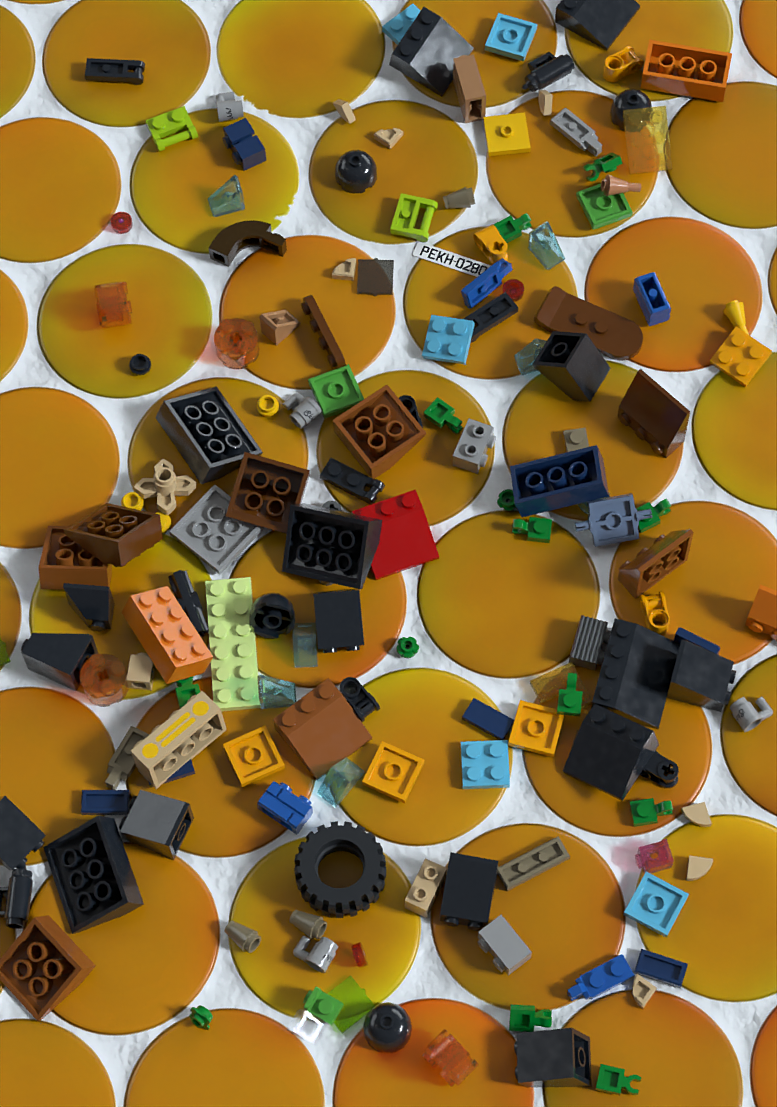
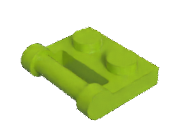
(169, 124)
(406, 217)

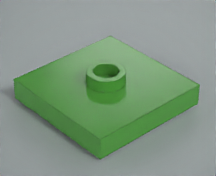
(603, 209)
(336, 391)

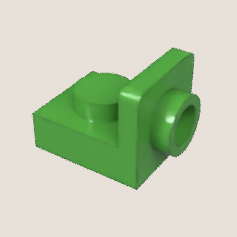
(322, 1005)

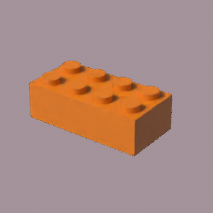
(686, 70)
(167, 634)

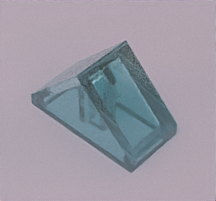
(227, 198)
(545, 246)
(528, 355)
(305, 645)
(275, 692)
(339, 781)

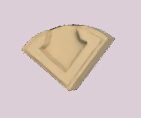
(545, 102)
(344, 110)
(388, 137)
(345, 270)
(697, 814)
(698, 867)
(642, 991)

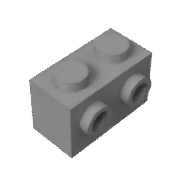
(473, 446)
(503, 945)

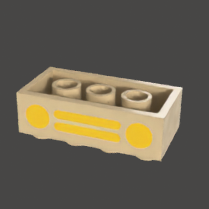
(178, 739)

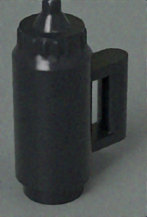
(552, 70)
(18, 898)

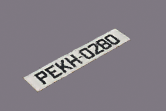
(449, 259)

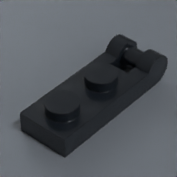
(114, 70)
(492, 314)
(351, 481)

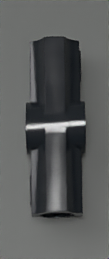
(188, 600)

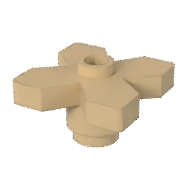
(165, 486)

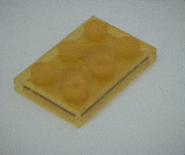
(647, 140)

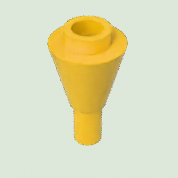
(735, 313)

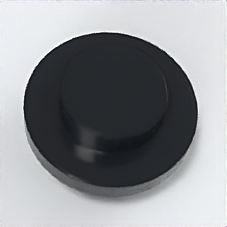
(140, 364)

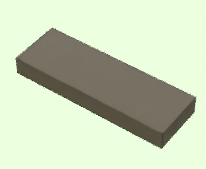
(532, 863)

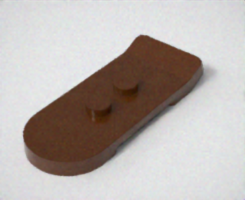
(609, 332)

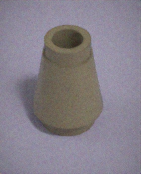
(460, 199)
(309, 924)
(244, 937)

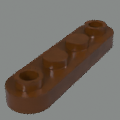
(326, 338)

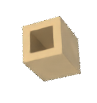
(140, 672)

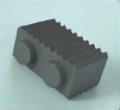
(588, 643)

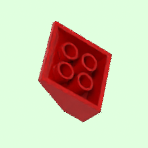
(404, 534)

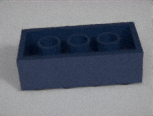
(559, 481)

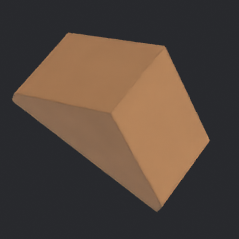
(278, 325)

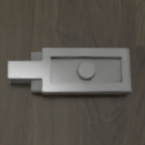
(576, 131)

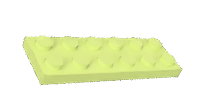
(232, 644)

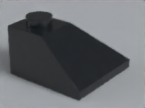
(91, 604)

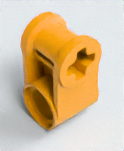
(621, 64)
(491, 244)
(655, 609)

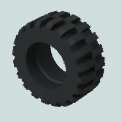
(334, 839)

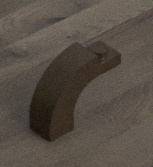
(244, 235)

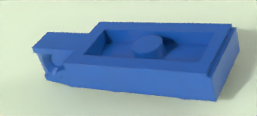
(485, 283)
(601, 979)

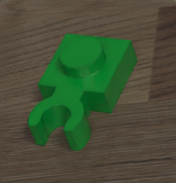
(185, 691)
(613, 1080)

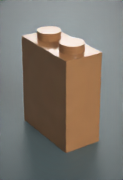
(469, 88)

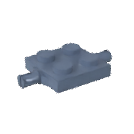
(613, 520)

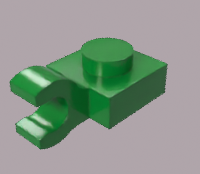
(605, 164)
(511, 229)
(441, 414)
(660, 509)
(536, 530)
(570, 700)
(646, 812)
(524, 1018)

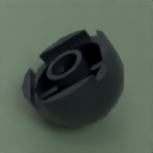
(628, 100)
(355, 171)
(272, 615)
(387, 1027)

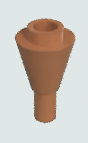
(613, 185)

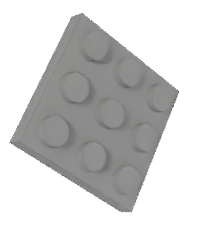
(212, 534)

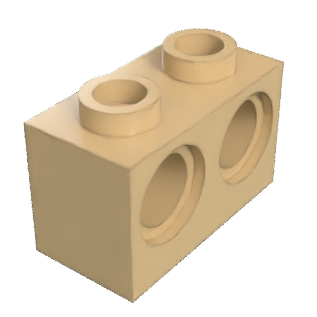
(425, 888)

